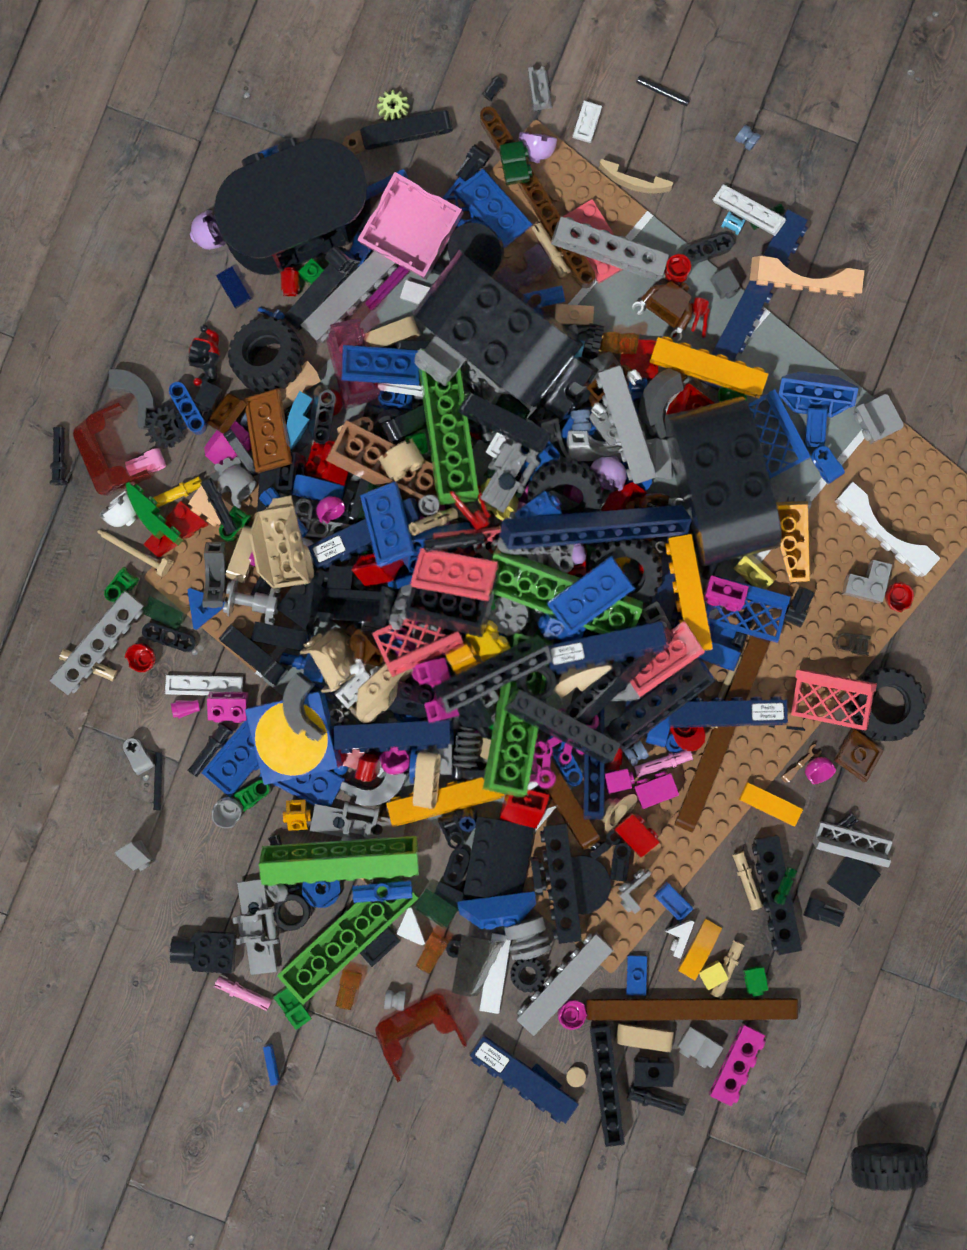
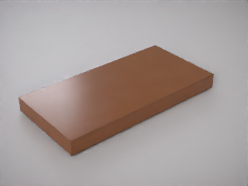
(268, 431)

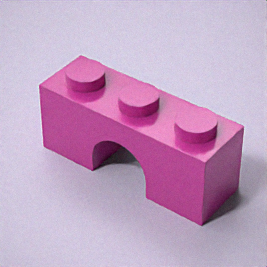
(433, 673)

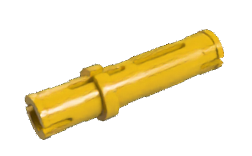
(179, 491)

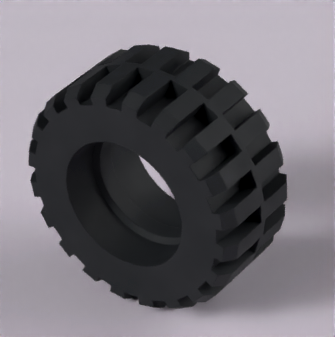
(253, 338)
(568, 473)
(640, 551)
(913, 702)
(889, 1166)

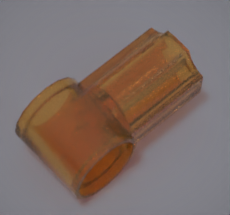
(433, 949)
(348, 985)

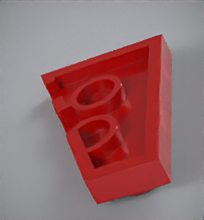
(184, 521)

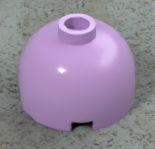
(538, 145)
(206, 232)
(610, 472)

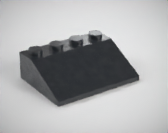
(450, 610)
(498, 858)

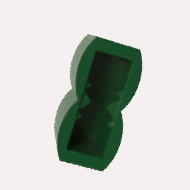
(514, 163)

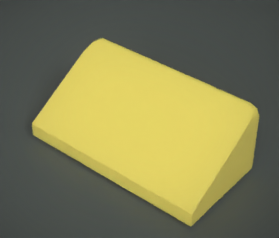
(755, 572)

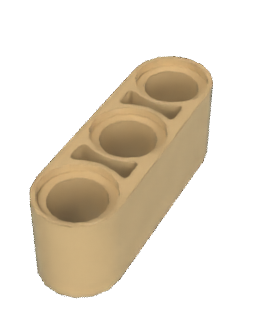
(388, 335)
(239, 564)
(426, 779)
(644, 1037)

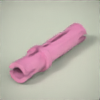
(671, 760)
(243, 993)

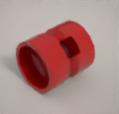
(677, 268)

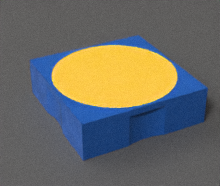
(282, 751)

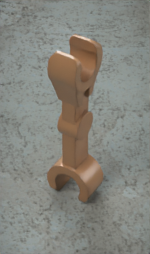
(791, 773)

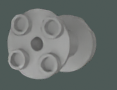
(260, 602)
(509, 616)

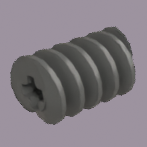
(467, 748)

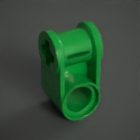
(238, 522)
(121, 584)
(251, 796)

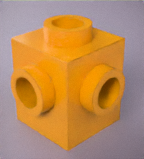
(296, 815)

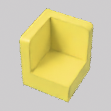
(713, 975)

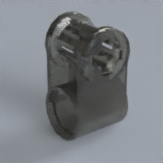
(855, 644)

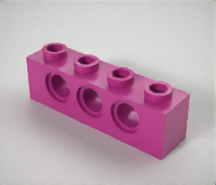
(744, 1035)

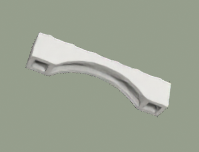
(856, 503)

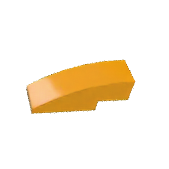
(770, 804)
(699, 949)

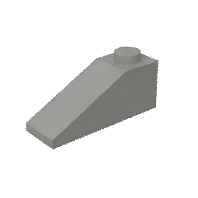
(135, 855)

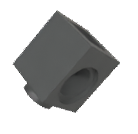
(725, 283)

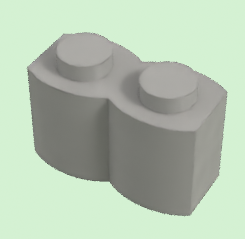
(700, 1047)

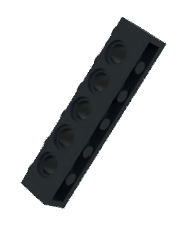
(492, 674)
(669, 703)
(561, 726)
(573, 932)
(792, 941)
(606, 1085)

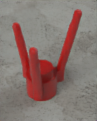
(699, 308)
(478, 519)

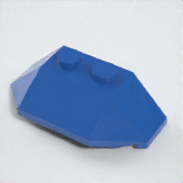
(818, 391)
(497, 910)

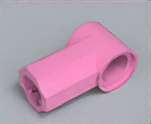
(151, 460)

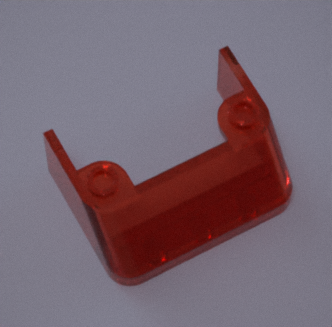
(105, 479)
(411, 1020)

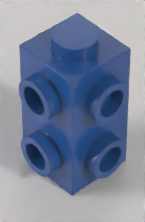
(540, 506)
(552, 628)

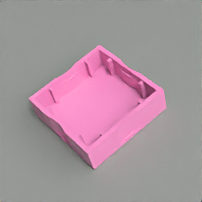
(410, 226)

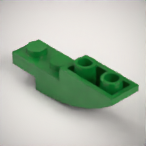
(147, 511)

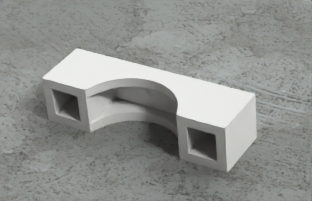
(584, 448)

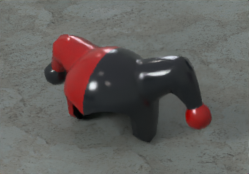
(205, 355)

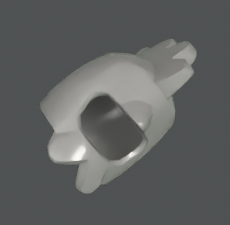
(234, 479)

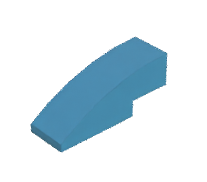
(297, 422)

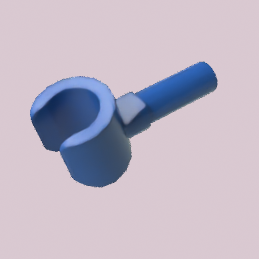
(278, 314)

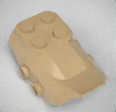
(279, 546)
(331, 656)
(374, 693)

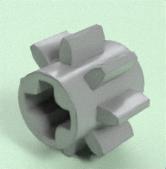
(338, 710)

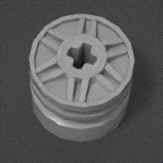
(527, 938)

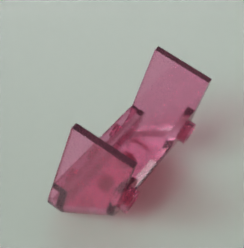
(352, 392)

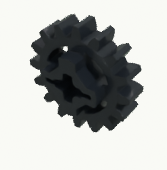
(157, 431)

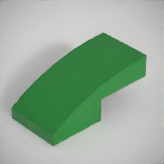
(292, 1008)

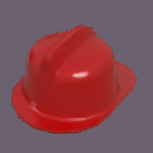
(689, 737)

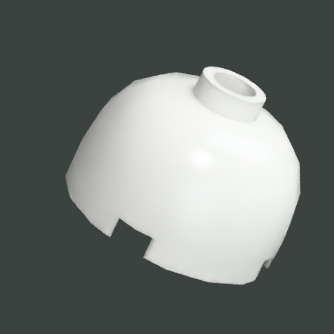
(119, 511)

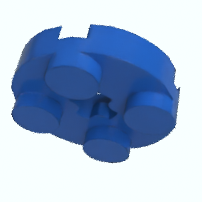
(319, 899)

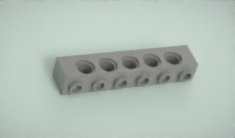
(599, 251)
(61, 678)

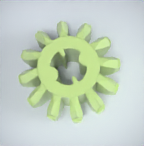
(386, 103)

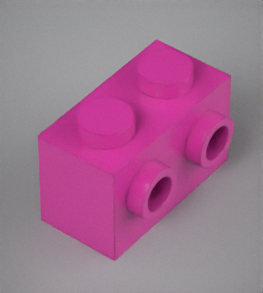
(725, 593)
(227, 706)
(655, 790)

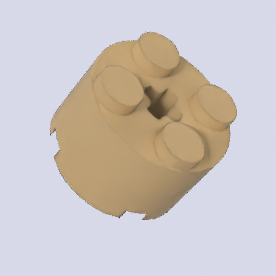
(401, 459)

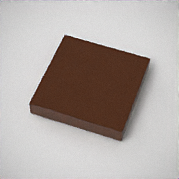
(226, 413)
(859, 755)

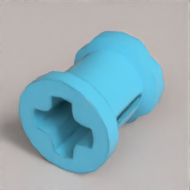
(736, 228)

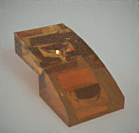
(619, 343)

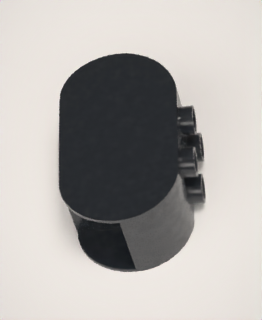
(292, 205)
(497, 328)
(723, 480)

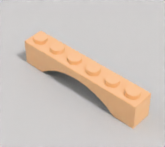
(771, 270)

